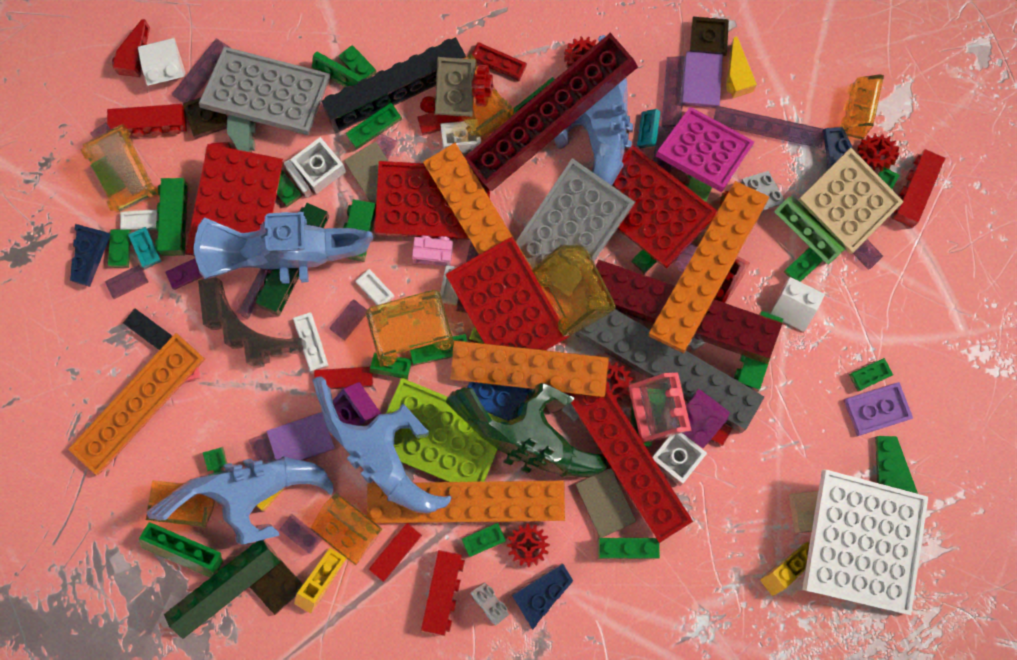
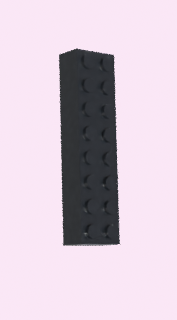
(388, 86)

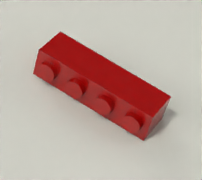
(149, 119)
(918, 188)
(441, 593)

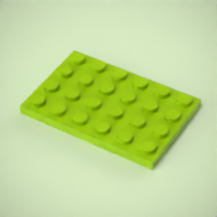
(451, 448)

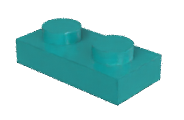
(648, 128)
(144, 248)

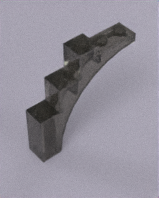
(218, 314)

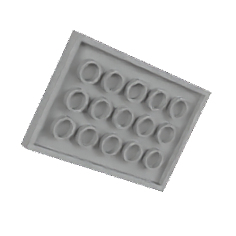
(265, 90)
(575, 212)

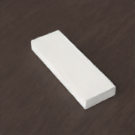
(308, 331)

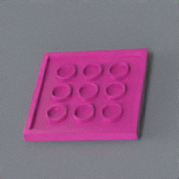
(705, 149)

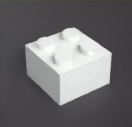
(318, 165)
(678, 457)

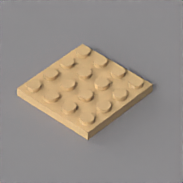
(850, 200)

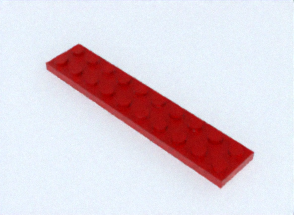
(632, 463)

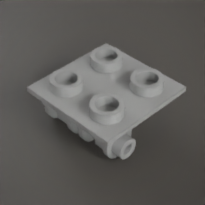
(765, 184)
(486, 598)

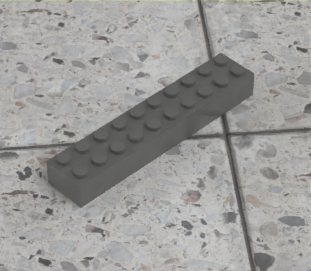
(632, 346)

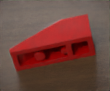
(127, 56)
(732, 280)

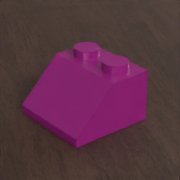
(355, 406)

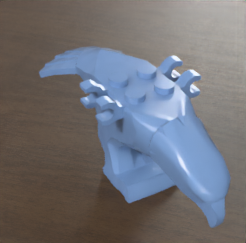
(607, 131)
(280, 244)
(375, 451)
(242, 488)

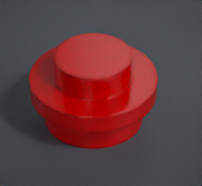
(428, 104)

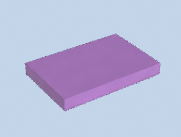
(702, 79)
(878, 409)
(301, 438)

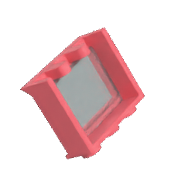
(659, 407)

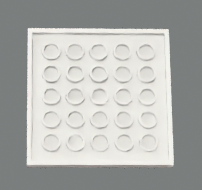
(865, 542)

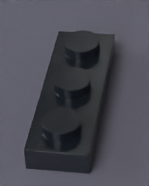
(147, 329)

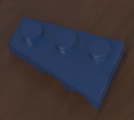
(836, 144)
(88, 253)
(539, 595)

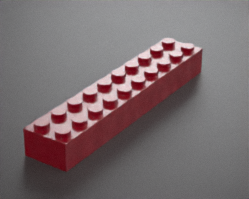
(551, 111)
(721, 326)

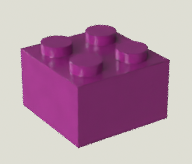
(705, 418)

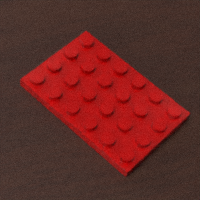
(235, 190)
(412, 203)
(665, 210)
(506, 299)

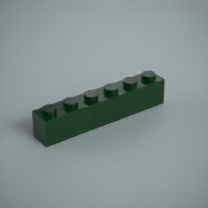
(274, 293)
(221, 588)

